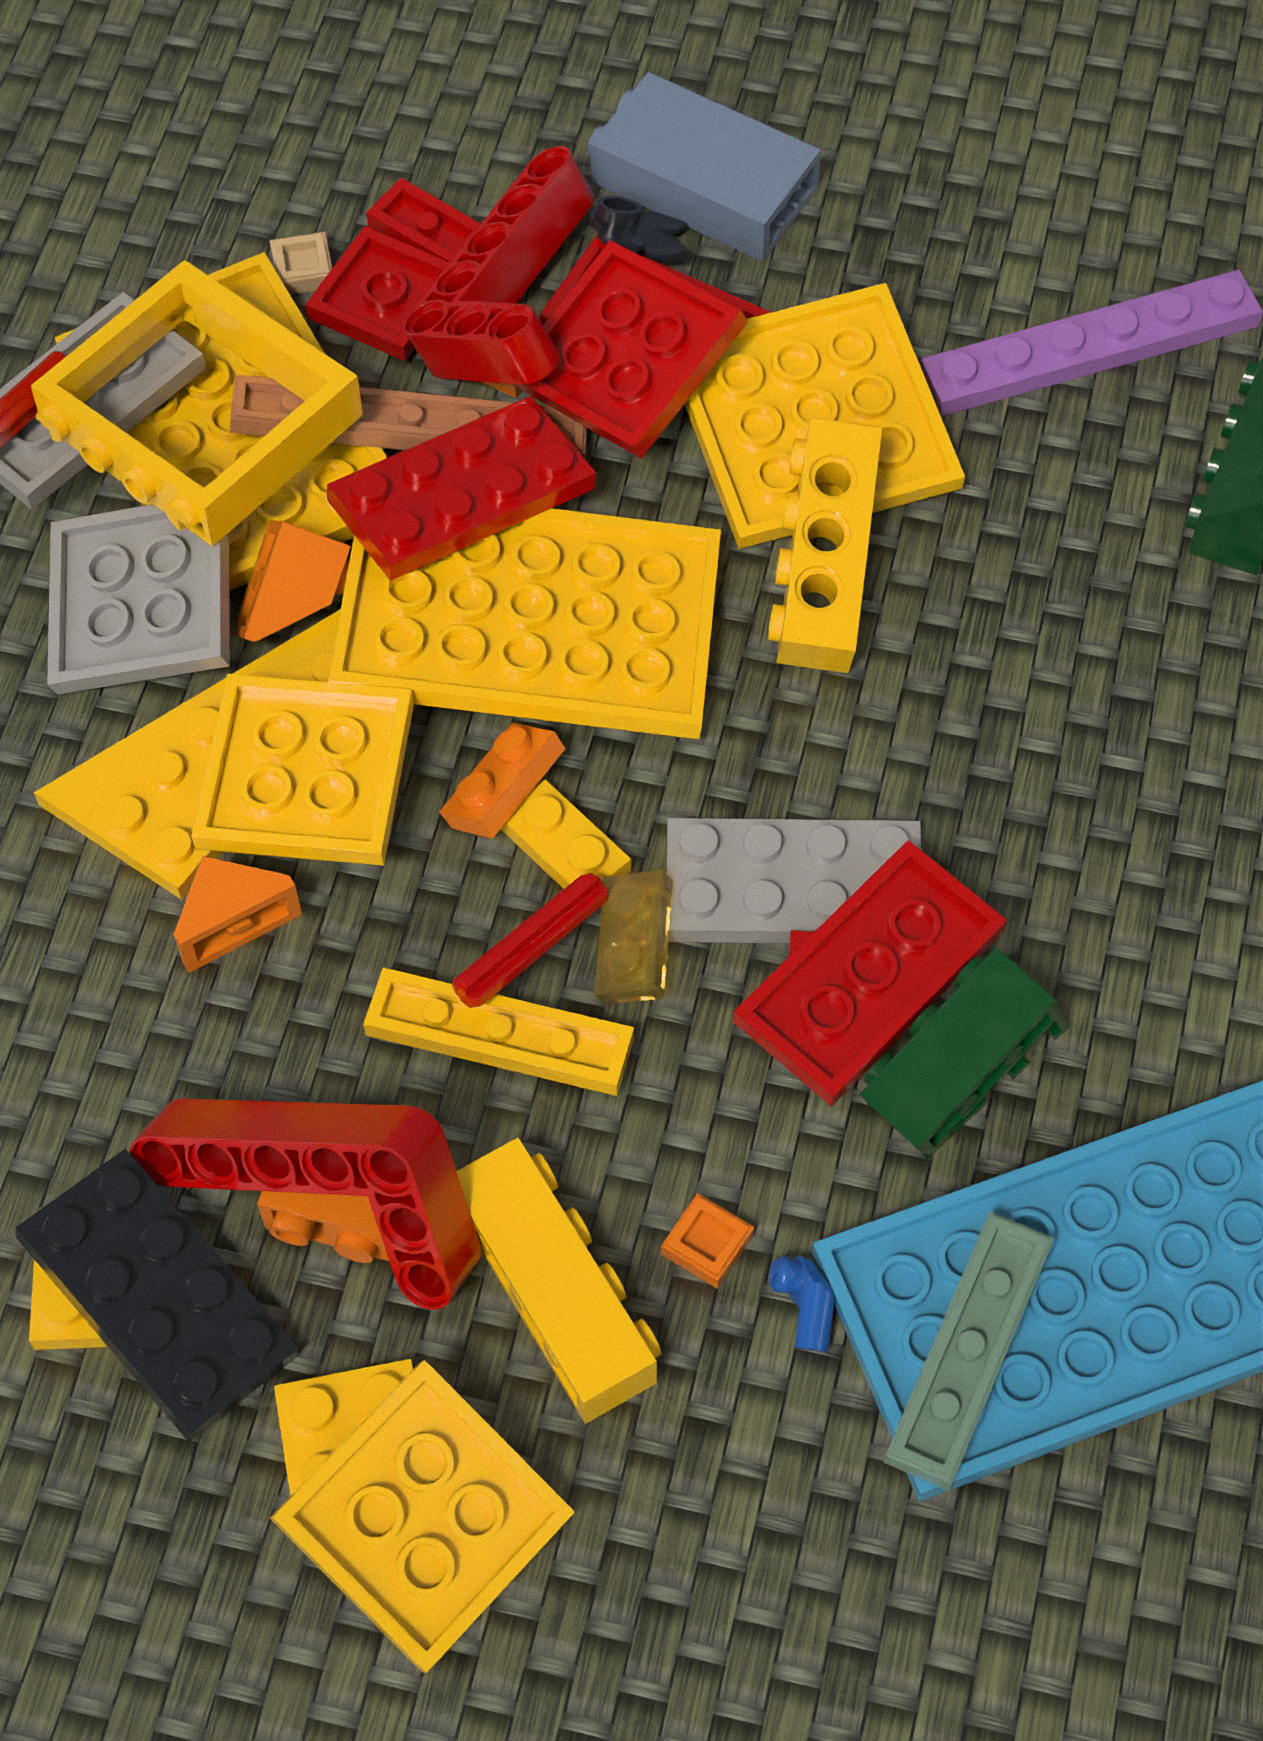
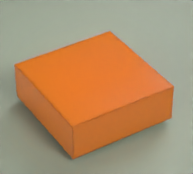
(707, 1240)

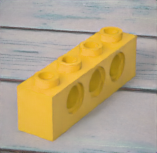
(848, 458)

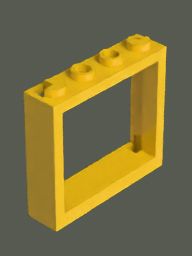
(187, 293)

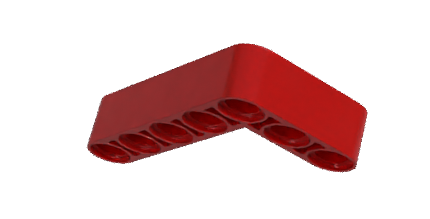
(470, 314)
(334, 1149)

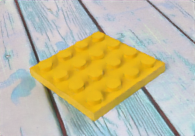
(827, 362)

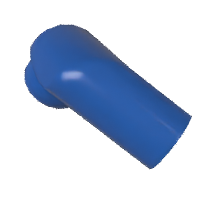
(811, 1295)

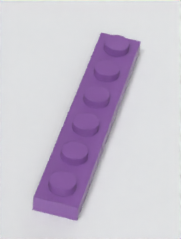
(1090, 342)

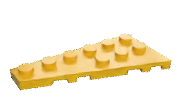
(147, 787)

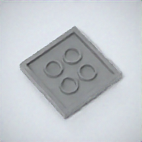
(134, 600)

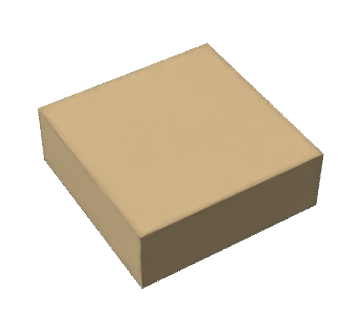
(301, 261)

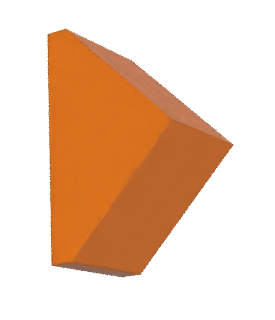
(230, 908)

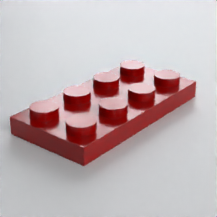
(460, 487)
(868, 972)

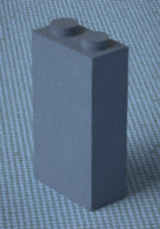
(704, 165)

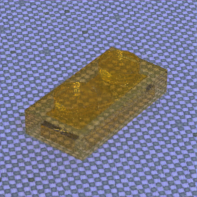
(634, 938)

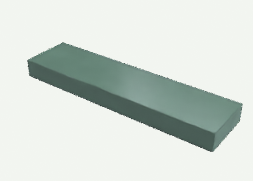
(968, 1351)

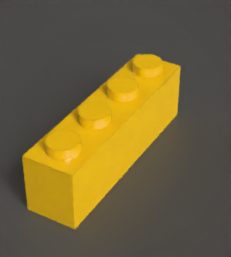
(556, 1282)

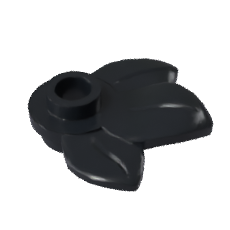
(638, 231)

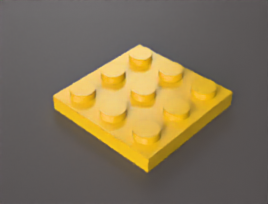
(304, 769)
(422, 1516)

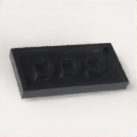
(156, 1294)

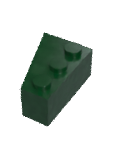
(962, 1051)

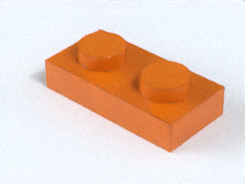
(502, 780)

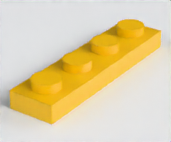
(500, 1032)

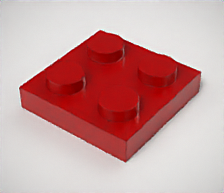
(375, 291)

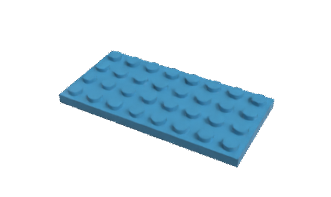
(1136, 1303)

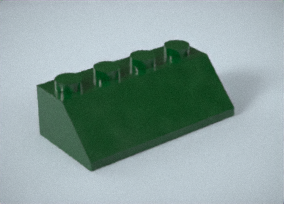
(1231, 515)

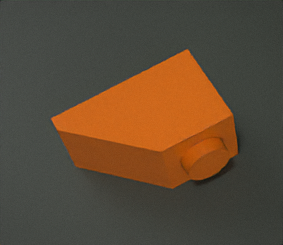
(290, 580)

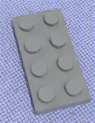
(37, 465)
(770, 874)

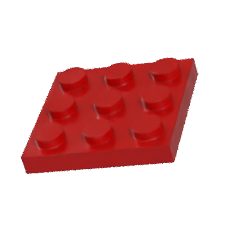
(632, 347)

